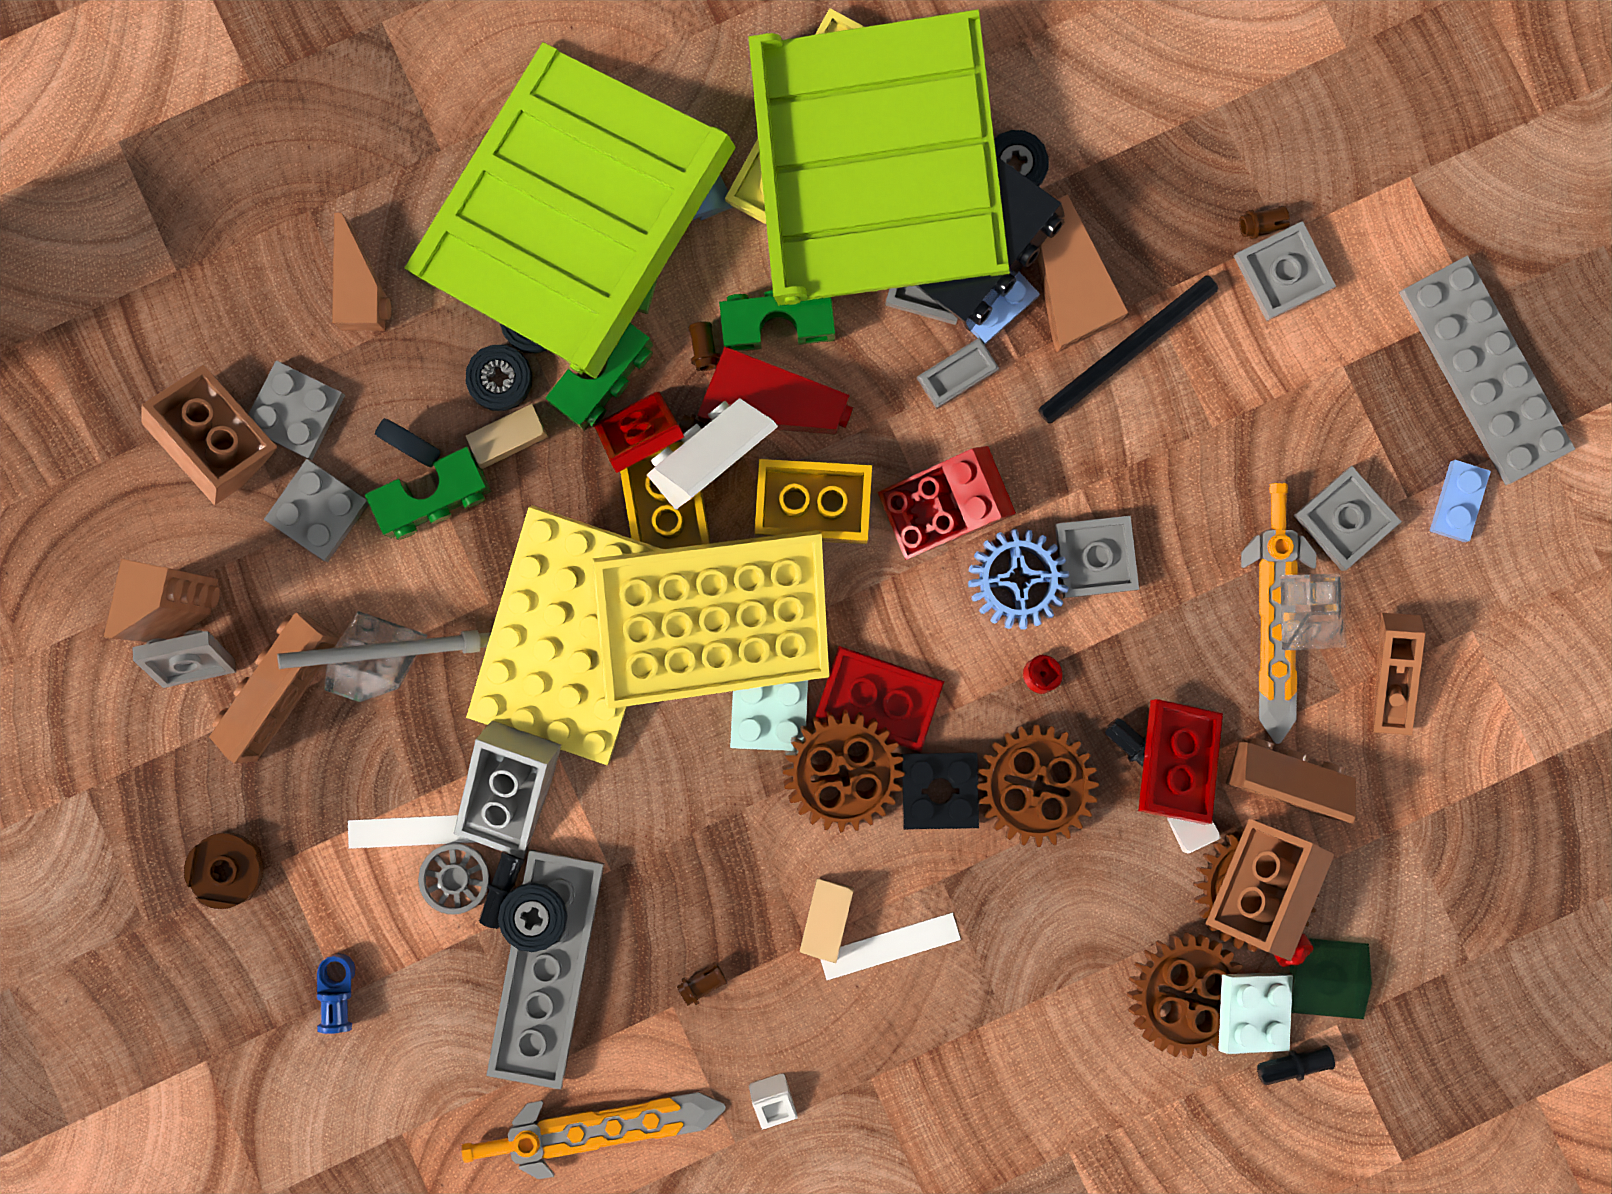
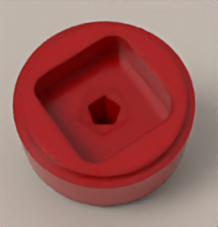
(1042, 674)
(1302, 950)

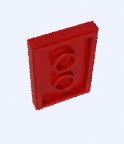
(638, 431)
(883, 691)
(1180, 762)

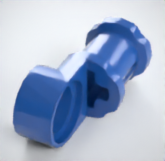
(334, 996)

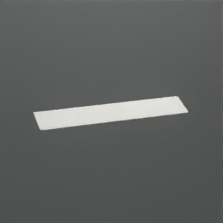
(403, 832)
(893, 946)

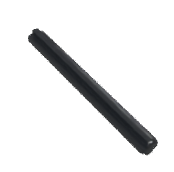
(1128, 349)

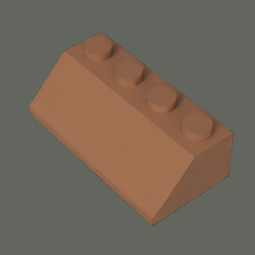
(158, 602)
(270, 692)

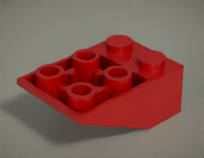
(947, 502)

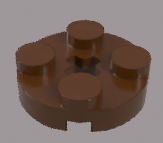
(207, 884)

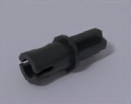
(1127, 740)
(502, 884)
(1296, 1065)

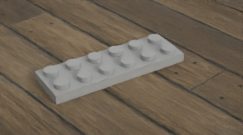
(1486, 370)
(546, 985)

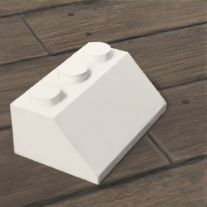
(709, 450)

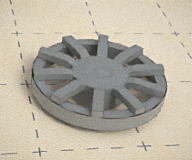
(453, 878)

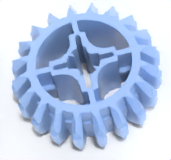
(1019, 596)

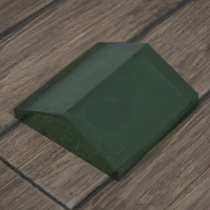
(1333, 980)

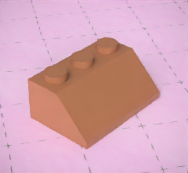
(207, 434)
(1294, 780)
(1270, 889)

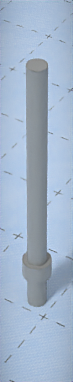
(467, 641)

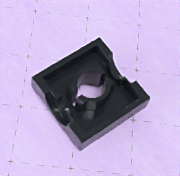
(961, 808)

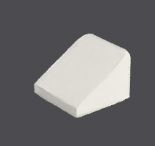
(1193, 835)
(772, 1101)

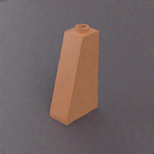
(1076, 283)

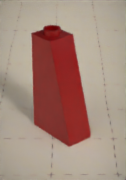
(779, 394)

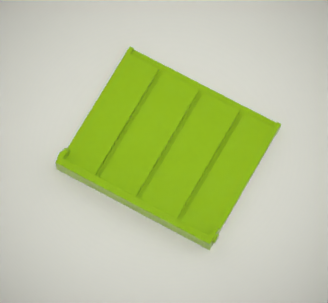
(877, 157)
(571, 208)

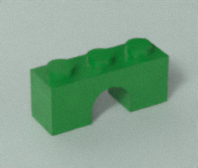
(745, 317)
(585, 399)
(459, 484)

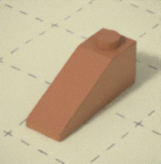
(357, 293)
(1398, 672)

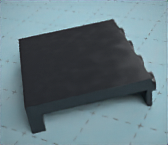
(1028, 219)

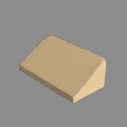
(506, 436)
(826, 920)

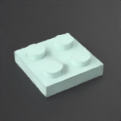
(769, 716)
(1255, 1013)

